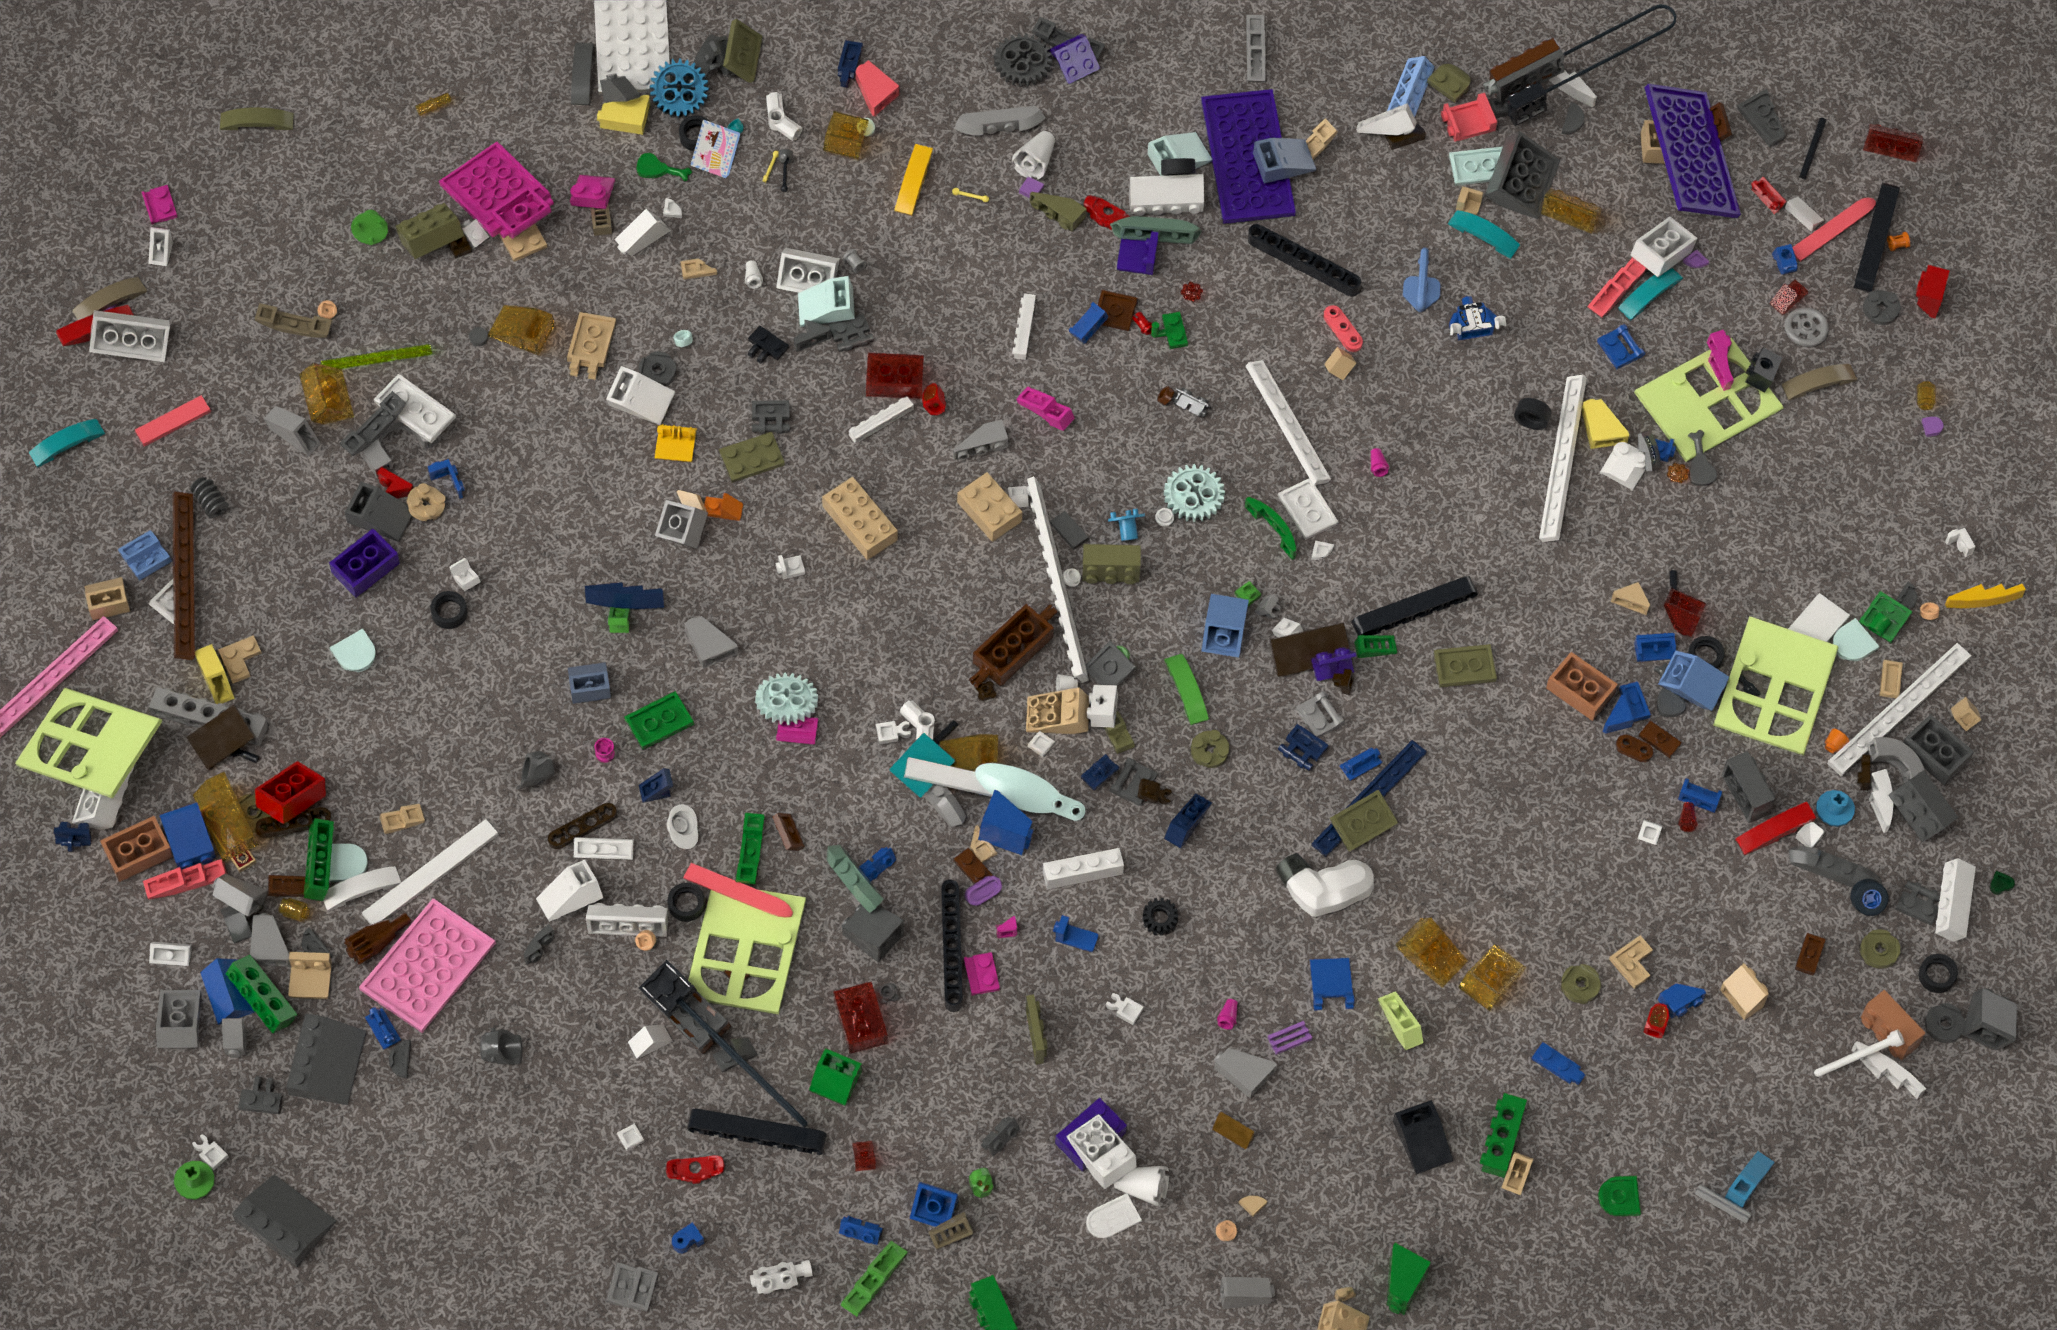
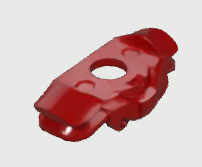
(1095, 207)
(710, 1167)

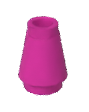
(1379, 465)
(1228, 1014)

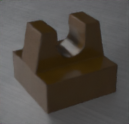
(460, 247)
(1344, 681)

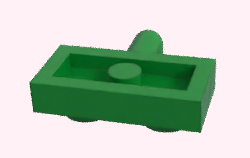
(1173, 330)

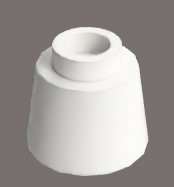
(1065, 682)

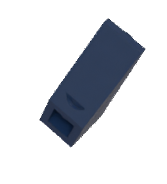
(1187, 820)

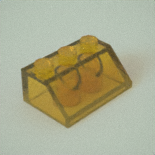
(1570, 210)
(325, 394)

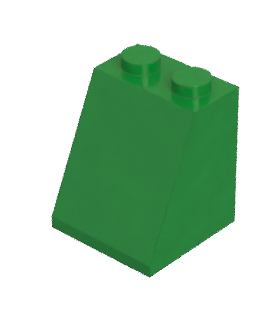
(1405, 1278)

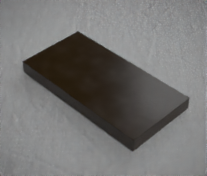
(1294, 651)

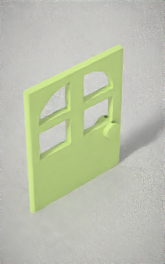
(1682, 411)
(1786, 659)
(108, 755)
(749, 925)

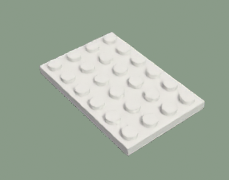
(631, 40)

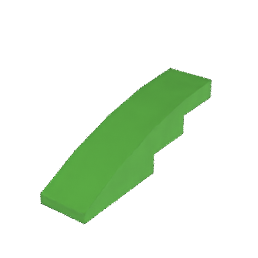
(874, 1278)

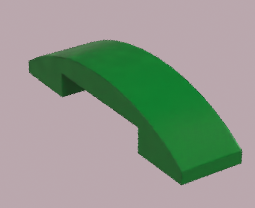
(1259, 509)
(750, 848)

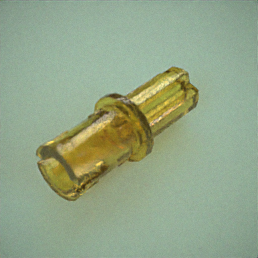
(432, 104)

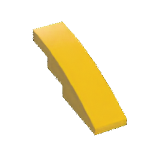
(913, 179)
(1979, 597)

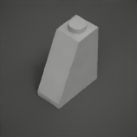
(292, 429)
(709, 642)
(239, 894)
(267, 942)
(1244, 1070)
(1245, 1291)

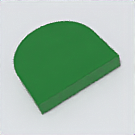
(1620, 1196)

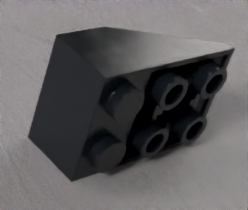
(1423, 1136)

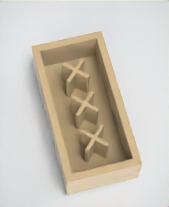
(860, 518)

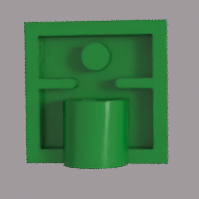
(1885, 617)

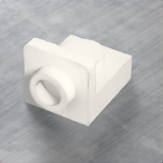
(1963, 541)
(790, 567)

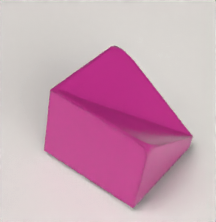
(1007, 929)

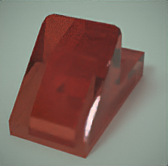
(1788, 296)
(864, 1156)

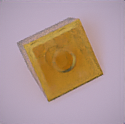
(845, 135)

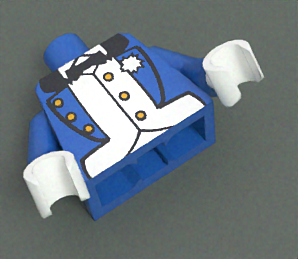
(1474, 320)

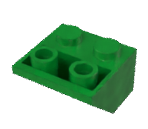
(835, 1077)

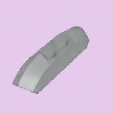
(999, 120)
(944, 803)

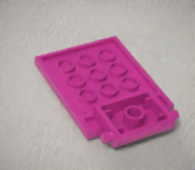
(498, 192)

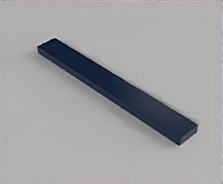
(1384, 781)

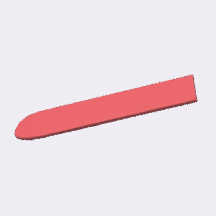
(1833, 228)
(737, 891)

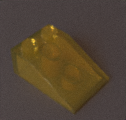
(1491, 977)

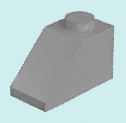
(234, 1037)

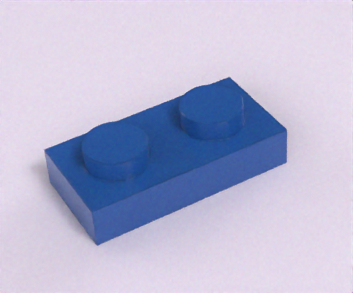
(1635, 701)

